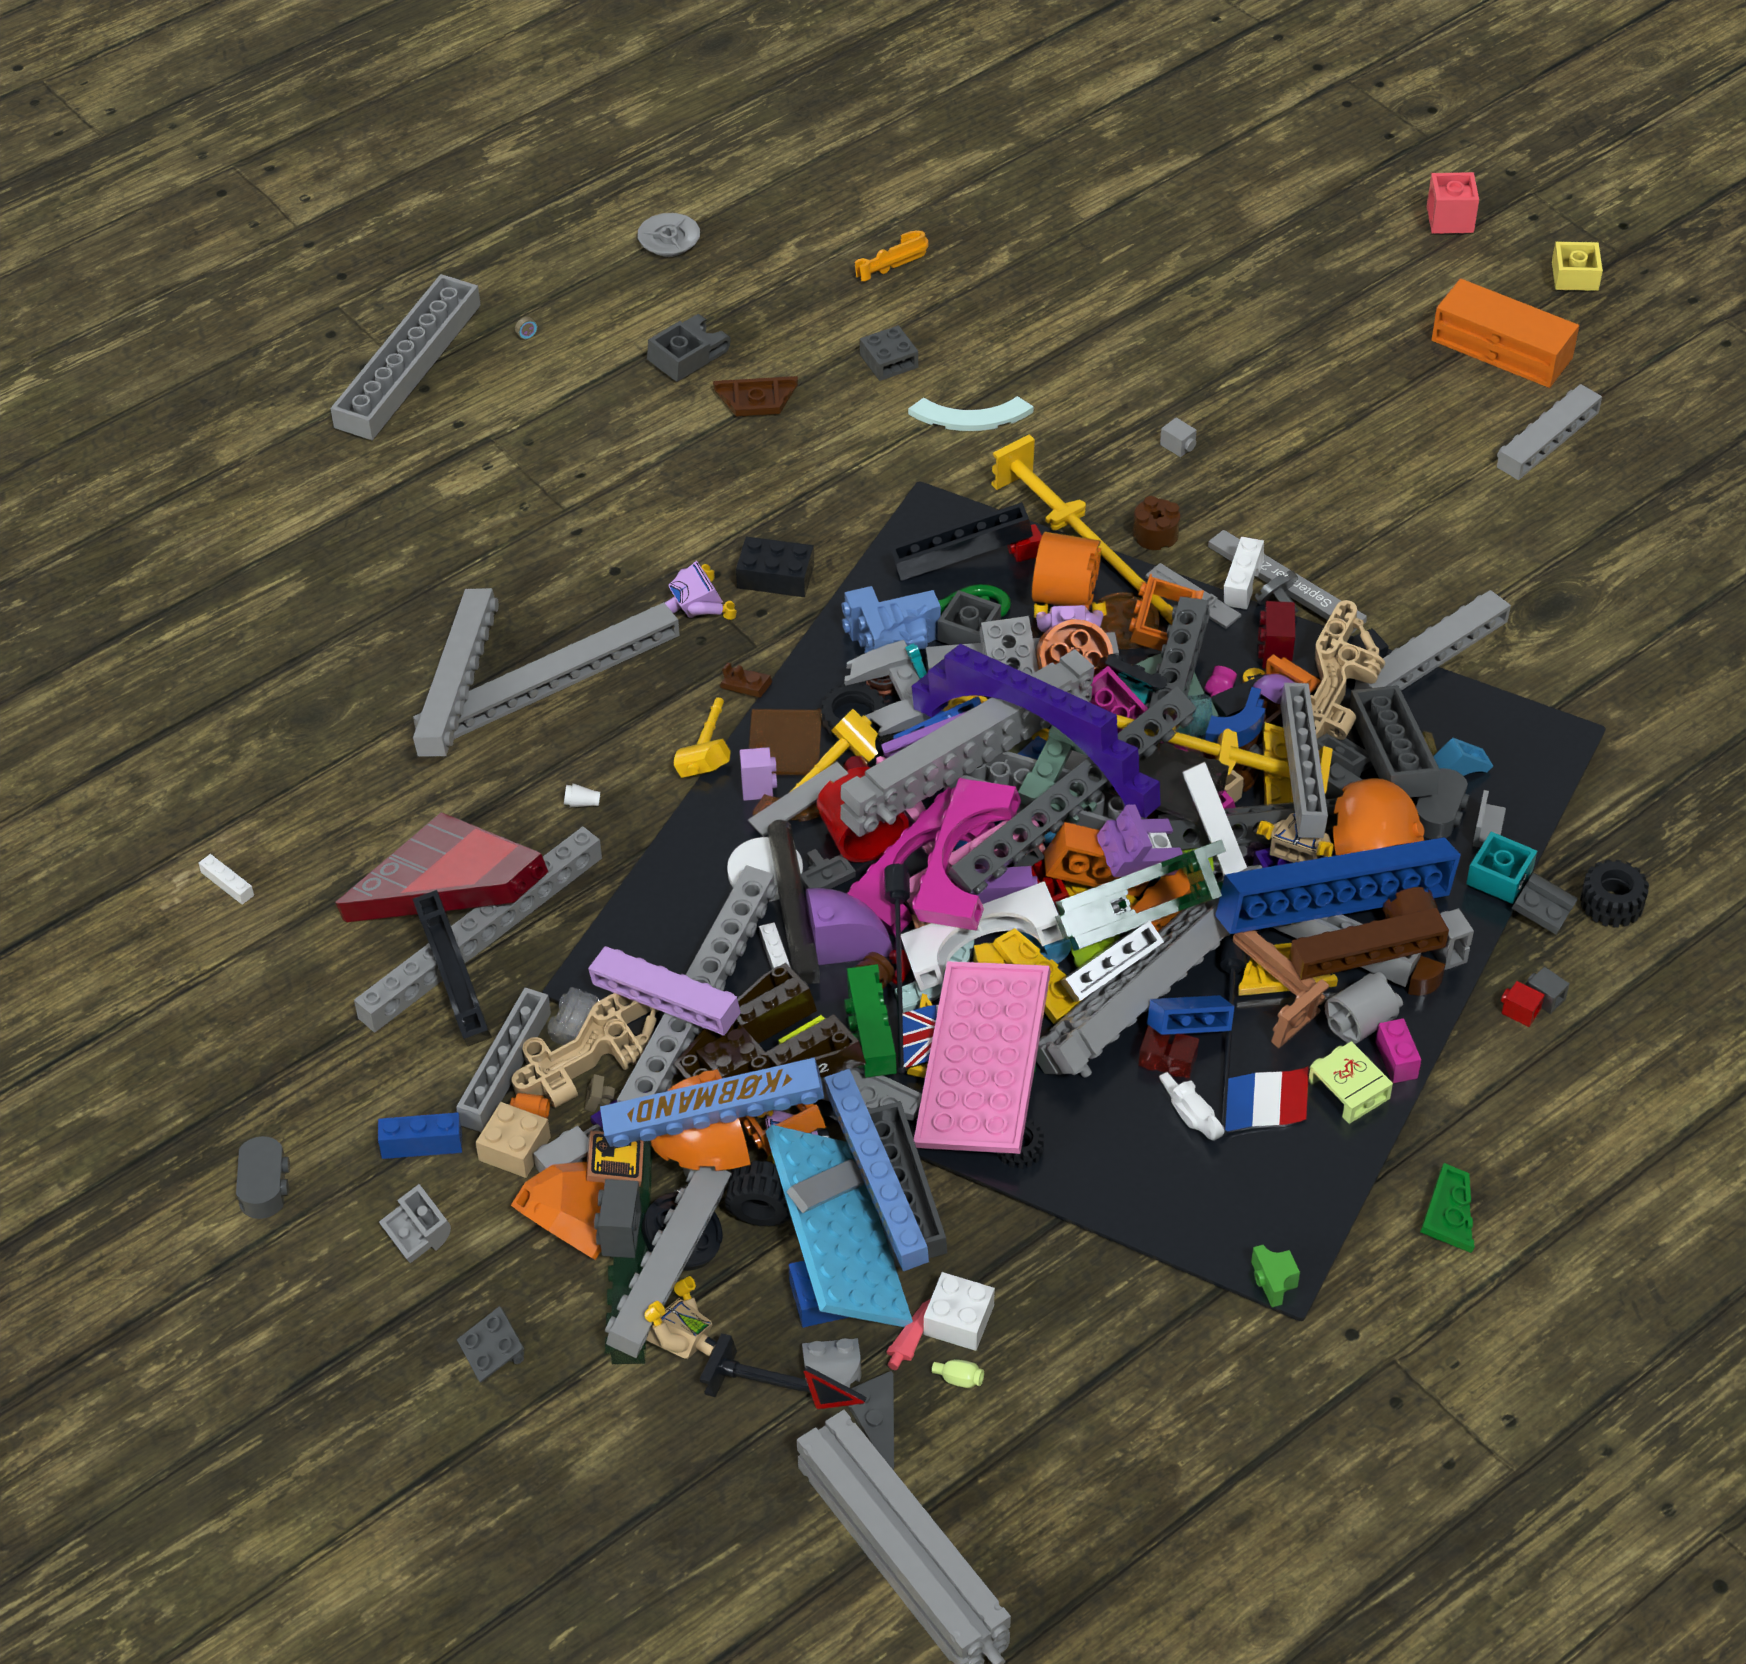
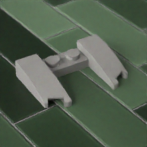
(896, 663)

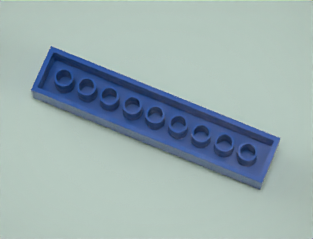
(1334, 884)

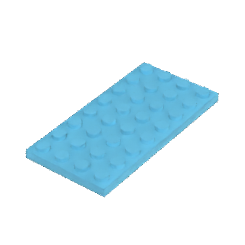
(840, 1238)

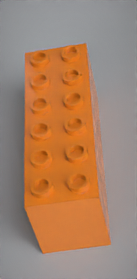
(1505, 332)

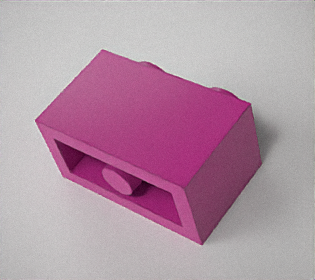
(1398, 1050)

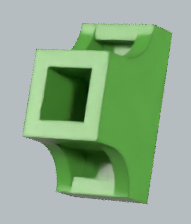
(1274, 1273)

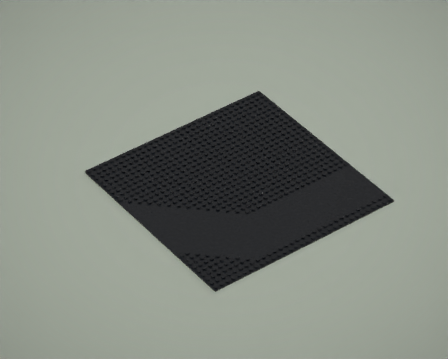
(1113, 1140)

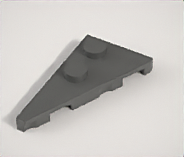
(877, 1414)

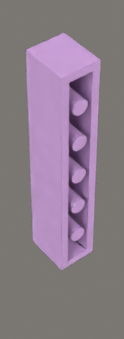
(664, 990)

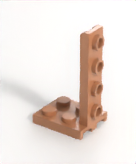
(1308, 992)

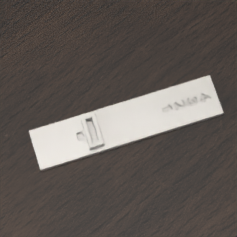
(1214, 817)

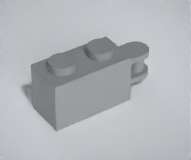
(567, 1148)

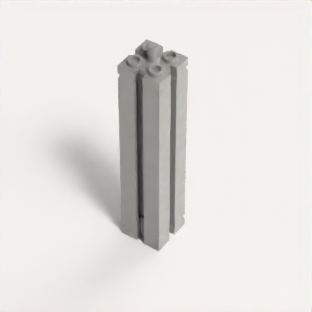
(904, 1542)

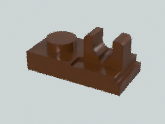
(745, 681)

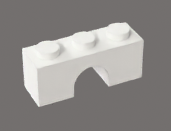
(1244, 567)

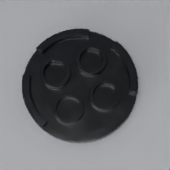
(708, 1243)

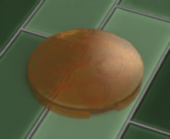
(1119, 616)

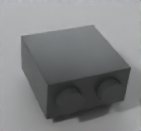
(889, 353)

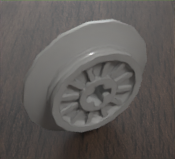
(668, 234)

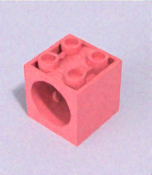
(1452, 202)

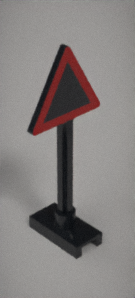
(824, 1390)

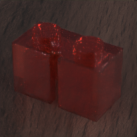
(1171, 1058)

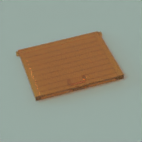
(791, 737)

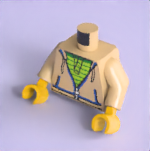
(1290, 847)
(681, 1325)

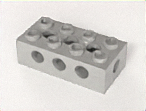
(1010, 632)

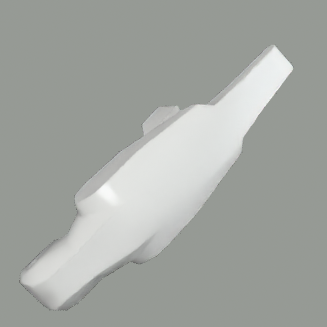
(1192, 1107)

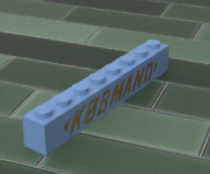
(712, 1102)
(876, 1170)

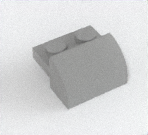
(416, 1224)

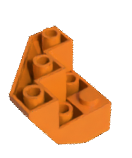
(563, 1204)

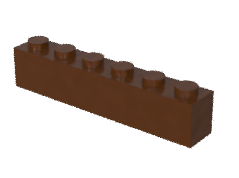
(1368, 943)

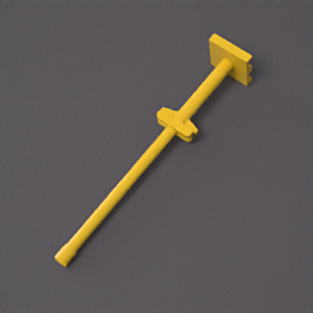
(1016, 463)
(1228, 752)

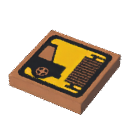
(613, 1162)

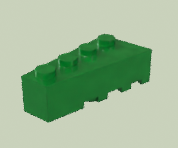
(870, 1020)

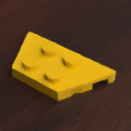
(1259, 981)

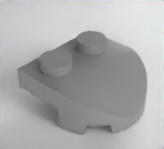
(835, 1359)

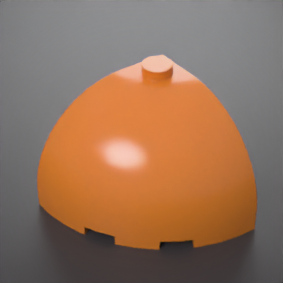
(1375, 816)
(717, 1145)

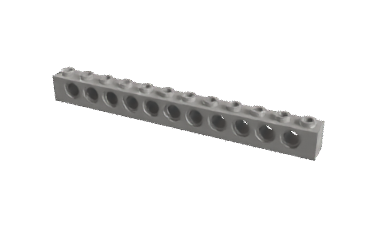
(476, 932)
(717, 955)

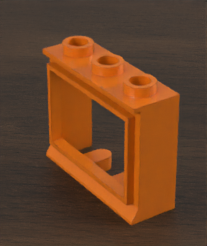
(1148, 636)
(806, 1121)

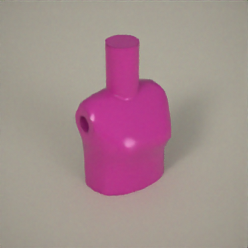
(1220, 680)

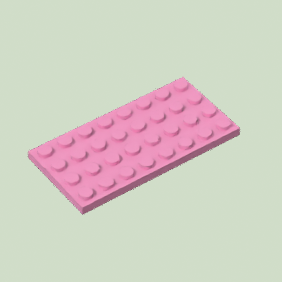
(982, 1057)

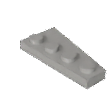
(882, 1091)

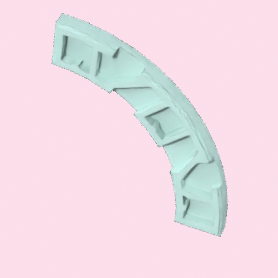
(971, 419)
(911, 993)

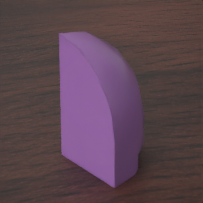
(1272, 686)

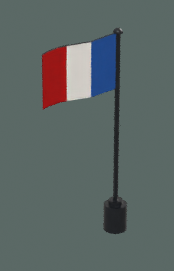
(1264, 1097)

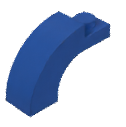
(1246, 723)

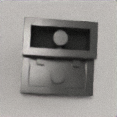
(1346, 754)
(1544, 903)

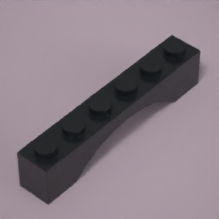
(452, 968)

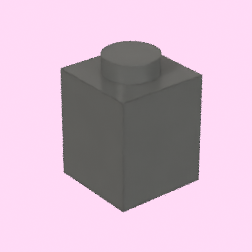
(1551, 985)

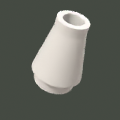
(580, 796)

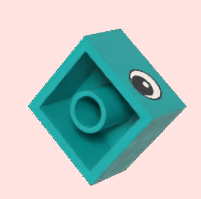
(1501, 867)

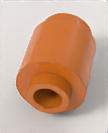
(532, 1103)

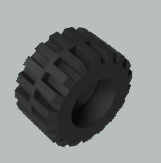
(1616, 878)
(757, 1195)

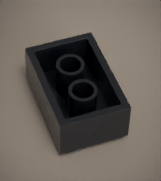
(775, 566)

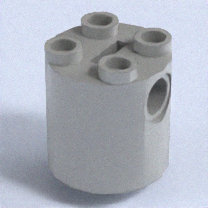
(1361, 1007)

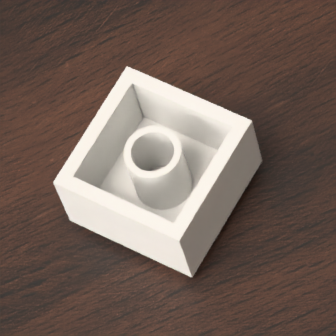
(959, 1311)

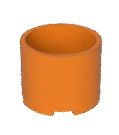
(1066, 570)
(1071, 635)

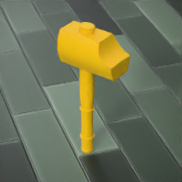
(853, 733)
(706, 754)

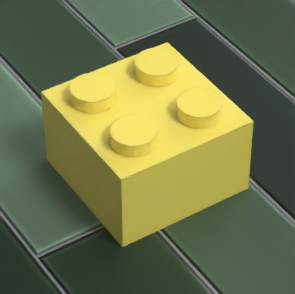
(1577, 266)

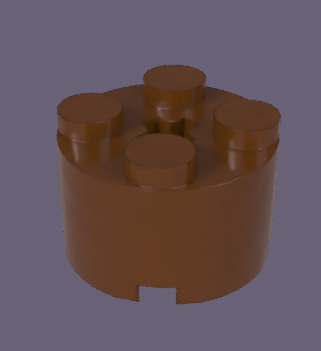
(1156, 523)
(1409, 901)

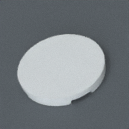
(754, 854)

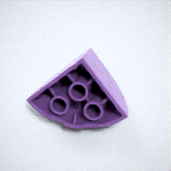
(844, 927)

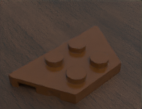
(756, 395)

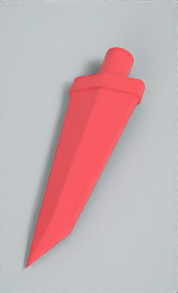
(907, 1341)

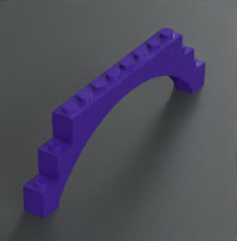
(1087, 725)

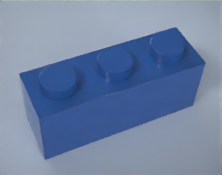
(1190, 1015)
(420, 1135)

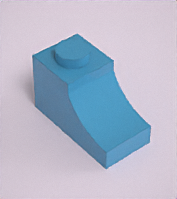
(1462, 757)

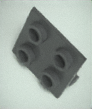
(491, 1344)

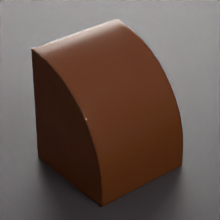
(1426, 976)

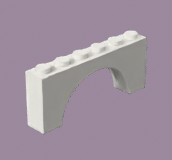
(934, 944)

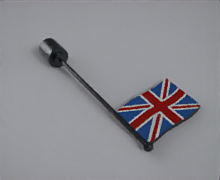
(918, 1025)

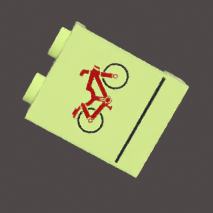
(1352, 1080)

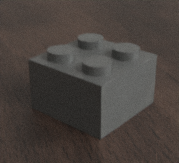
(963, 618)
(618, 1218)

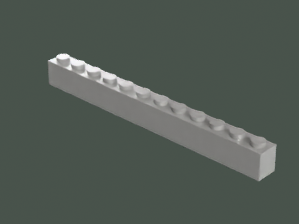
(566, 667)

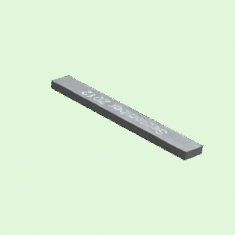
(1302, 591)

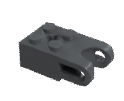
(686, 347)

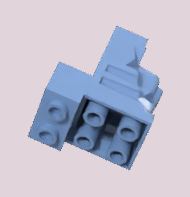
(885, 622)

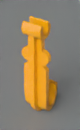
(912, 247)

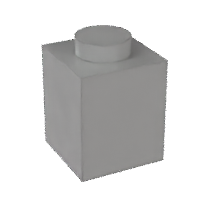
(1178, 437)

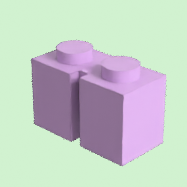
(757, 773)

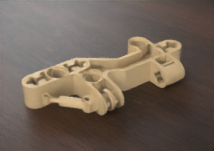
(1338, 664)
(553, 1071)

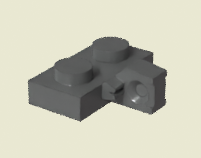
(826, 872)

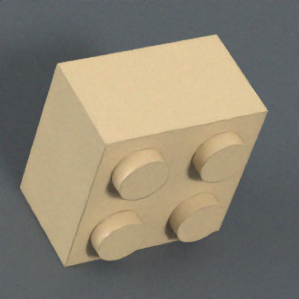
(512, 1139)

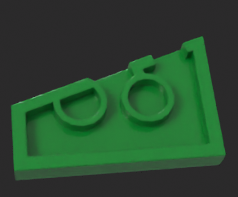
(1449, 1209)

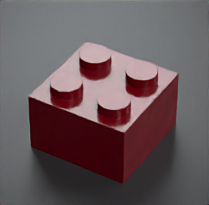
(1277, 631)

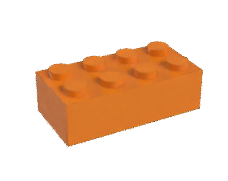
(1079, 858)

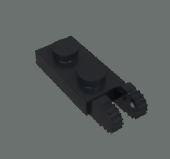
(1133, 673)

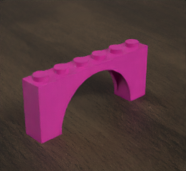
(970, 807)
(871, 886)

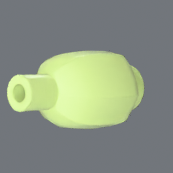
(960, 1373)

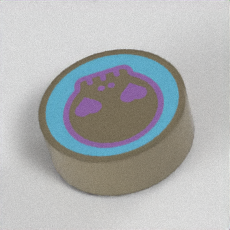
(526, 328)

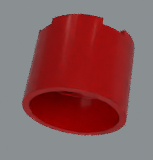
(851, 846)

